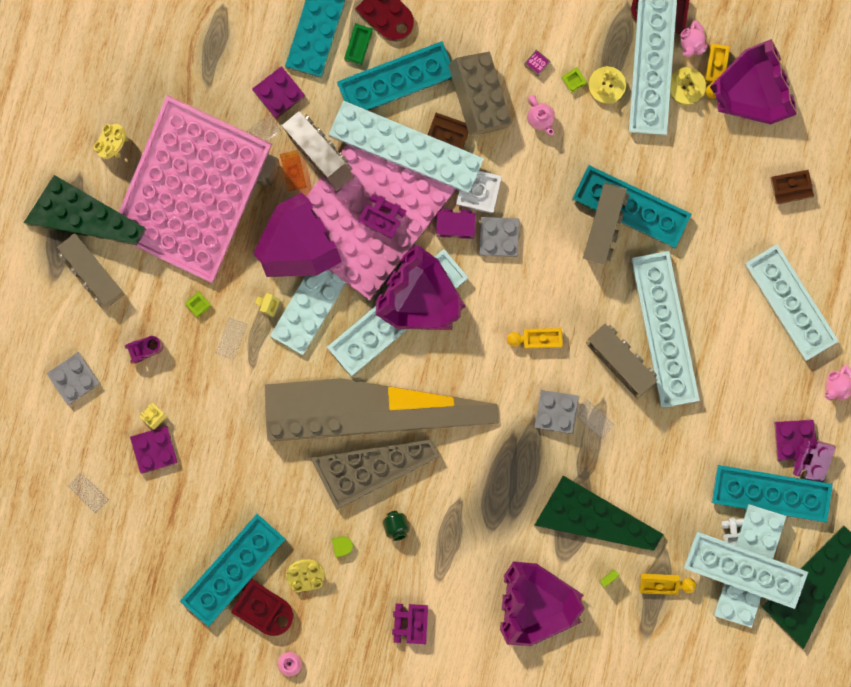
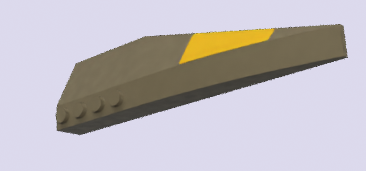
(361, 408)

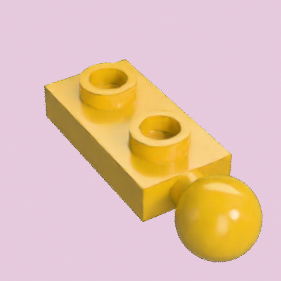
(716, 65)
(537, 338)
(665, 584)

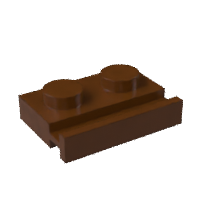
(449, 130)
(792, 187)

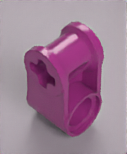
(142, 349)

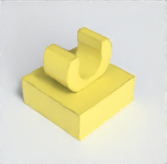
(268, 304)
(153, 416)

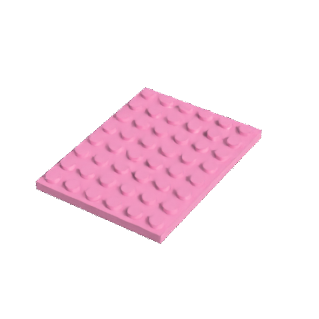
(193, 187)
(366, 254)

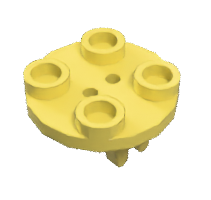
(604, 93)
(692, 93)
(110, 141)
(306, 581)

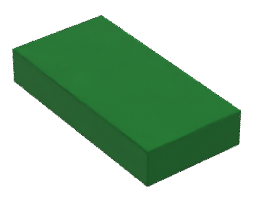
(358, 44)

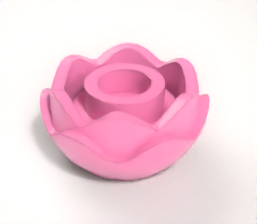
(295, 661)

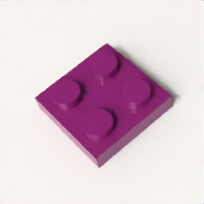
(278, 92)
(790, 436)
(153, 450)

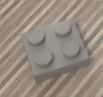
(499, 237)
(73, 378)
(557, 412)

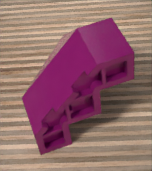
(756, 86)
(296, 241)
(420, 295)
(537, 605)

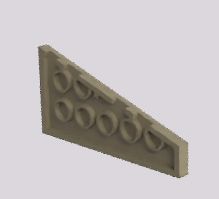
(362, 471)

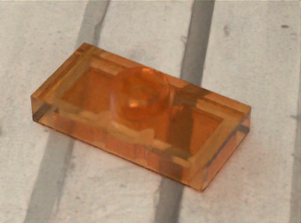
(293, 170)

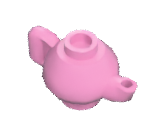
(693, 40)
(540, 116)
(839, 384)

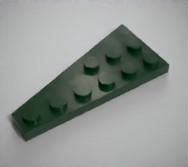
(76, 212)
(588, 515)
(823, 573)

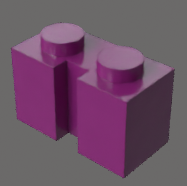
(455, 224)

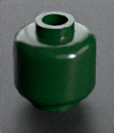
(396, 526)

